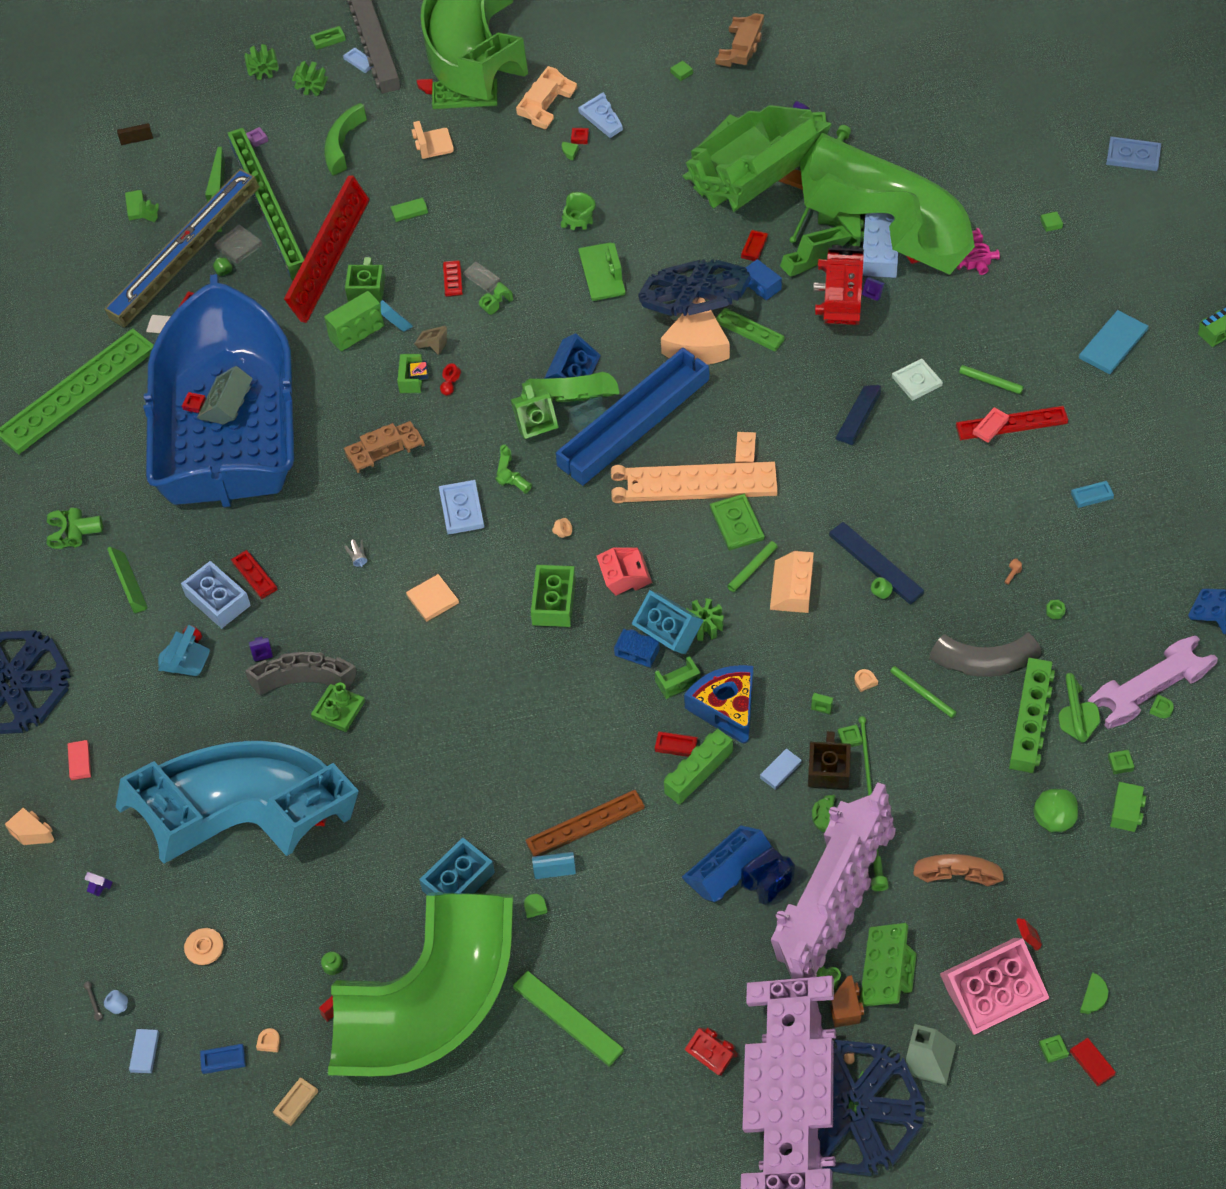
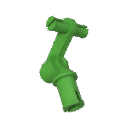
(505, 476)

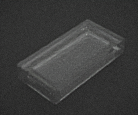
(482, 276)

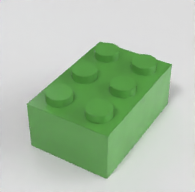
(354, 321)
(553, 595)

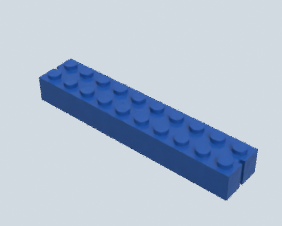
(632, 416)

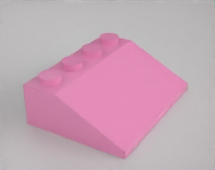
(995, 985)

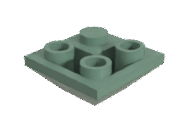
(930, 1054)

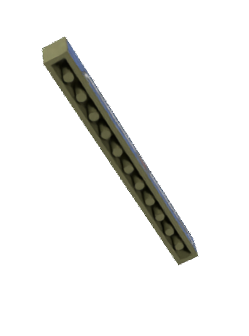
(181, 248)

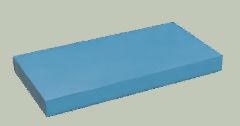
(1113, 342)

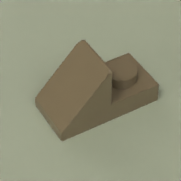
(434, 338)

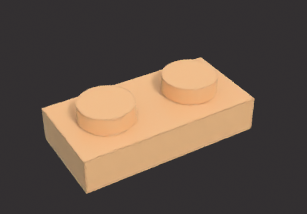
(745, 447)

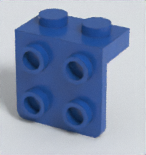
(1210, 607)

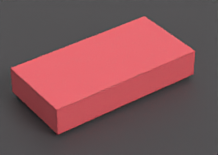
(991, 425)
(79, 760)

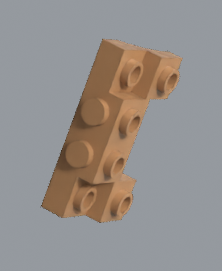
(745, 41)
(382, 443)

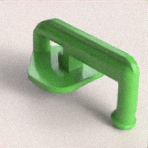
(1078, 719)

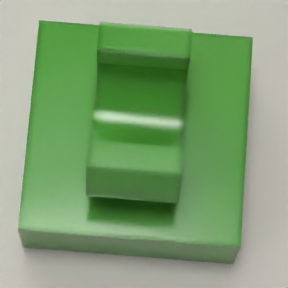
(148, 210)

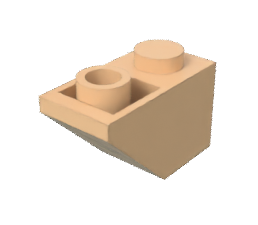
(28, 829)

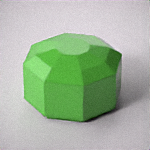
(1055, 609)

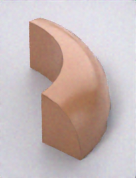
(946, 865)

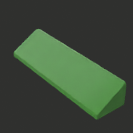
(127, 580)

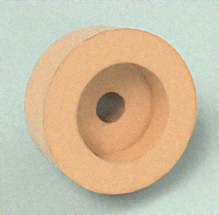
(562, 528)

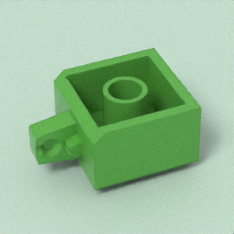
(365, 278)
(534, 411)

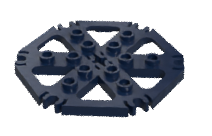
(688, 289)
(30, 680)
(873, 1107)

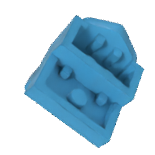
(183, 654)

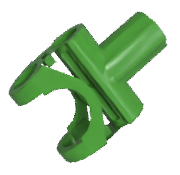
(74, 530)

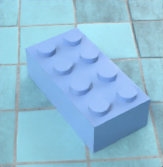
(878, 253)

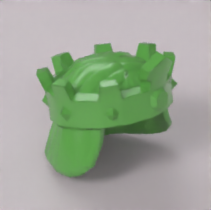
(578, 210)

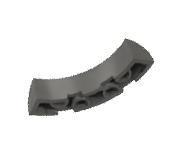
(985, 660)
(300, 668)

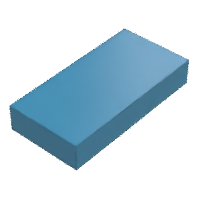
(1092, 494)

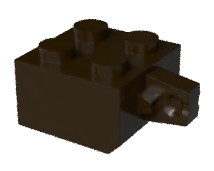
(829, 763)

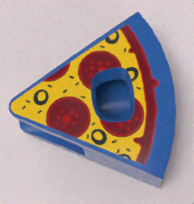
(724, 700)

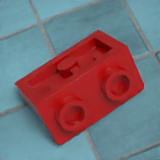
(711, 1050)

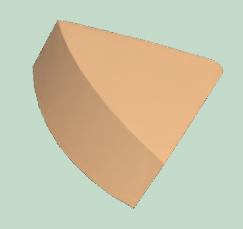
(698, 335)

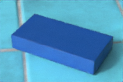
(222, 1058)

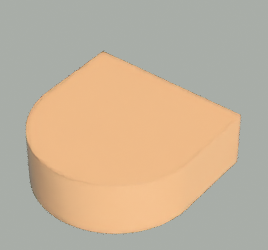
(865, 680)
(268, 1041)

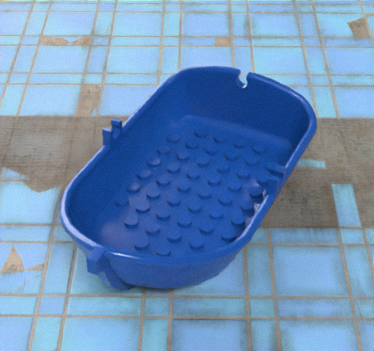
(209, 460)

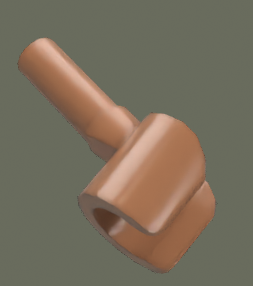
(1016, 567)

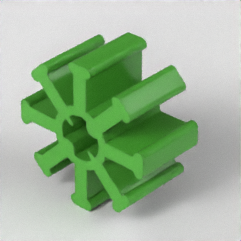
(261, 62)
(310, 78)
(712, 618)

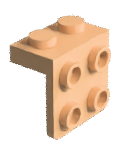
(432, 142)

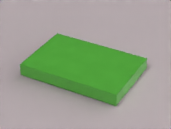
(736, 522)

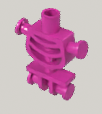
(980, 255)

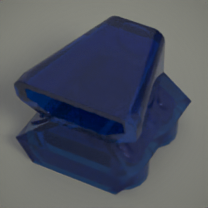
(768, 875)

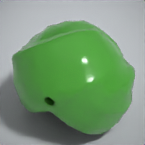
(1056, 810)

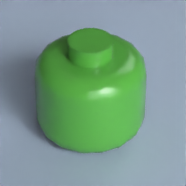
(222, 266)
(881, 588)
(332, 963)

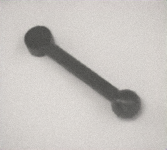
(97, 1016)

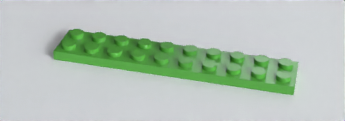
(75, 391)

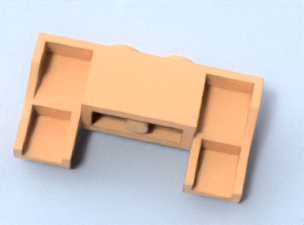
(542, 95)

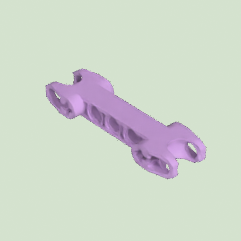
(1125, 699)

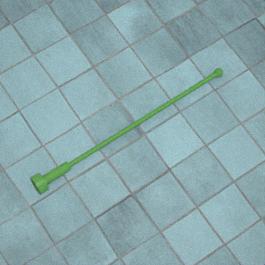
(843, 133)
(879, 882)

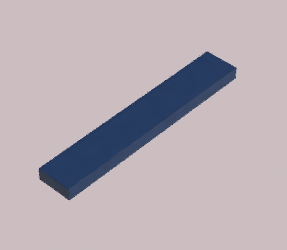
(876, 562)

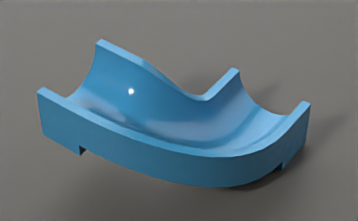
(232, 785)

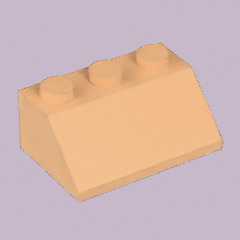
(792, 582)

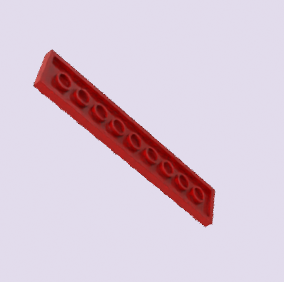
(326, 249)

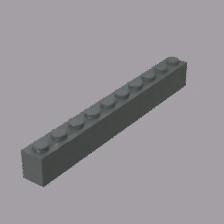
(375, 45)

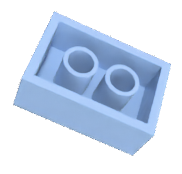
(215, 594)

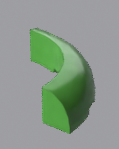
(347, 121)
(577, 388)

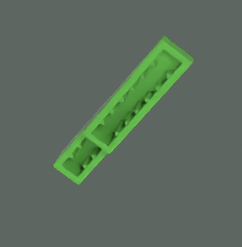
(216, 178)

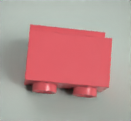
(622, 571)

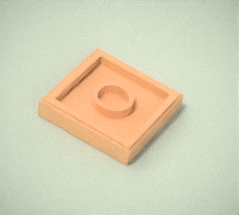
(432, 597)

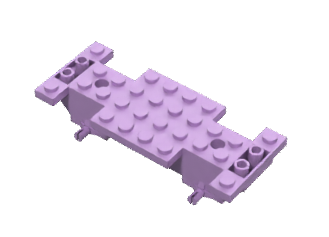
(836, 885)
(790, 1084)

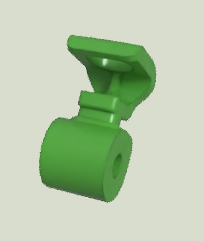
(490, 303)

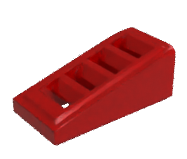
(453, 269)

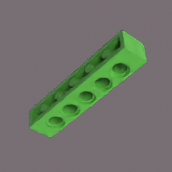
(1024, 759)

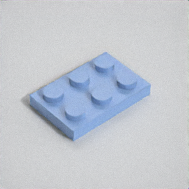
(461, 507)

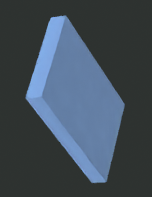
(1133, 153)

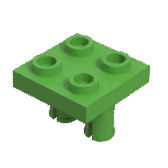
(338, 707)

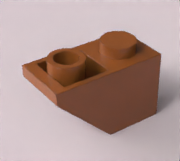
(845, 1005)

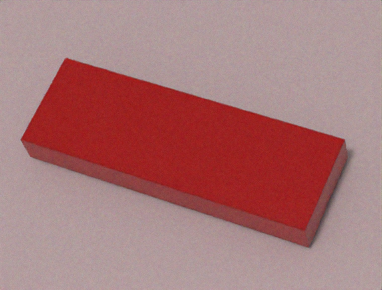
(254, 574)

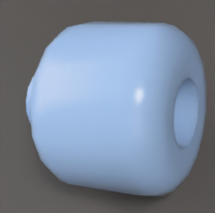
(116, 1002)

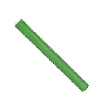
(923, 692)

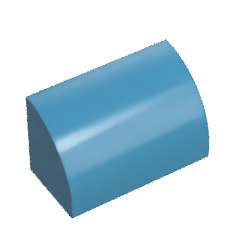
(553, 865)

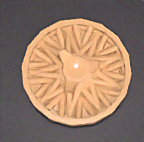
(203, 946)

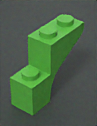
(850, 222)

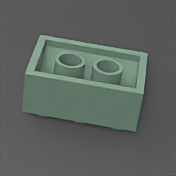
(225, 396)

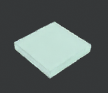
(917, 379)

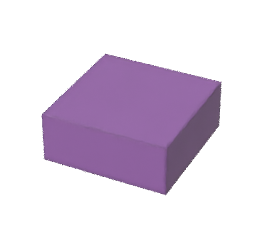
(257, 137)

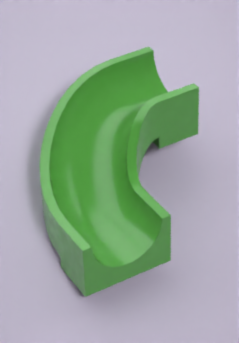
(463, 48)
(928, 219)
(437, 1002)

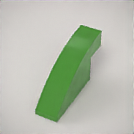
(813, 247)

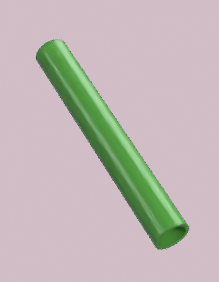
(990, 379)
(752, 566)

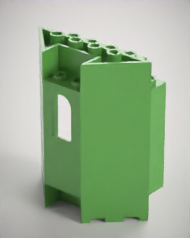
(752, 154)

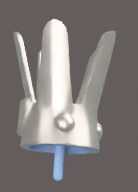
(358, 556)

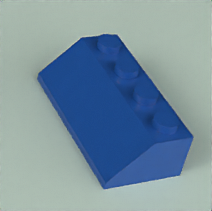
(723, 865)

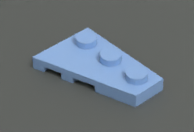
(601, 115)

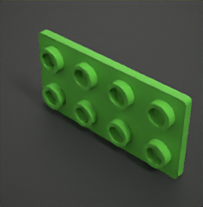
(602, 271)
(887, 965)

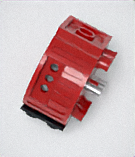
(842, 285)

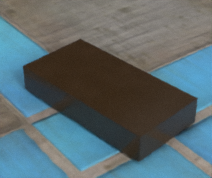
(135, 134)

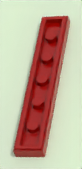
(1018, 422)

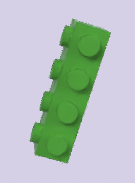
(698, 766)

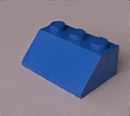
(573, 359)

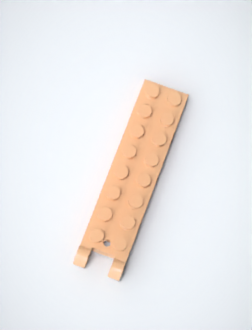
(694, 481)

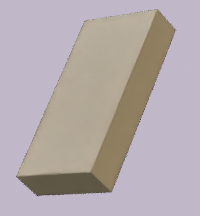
(295, 1101)

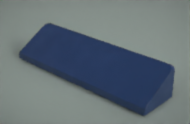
(859, 414)

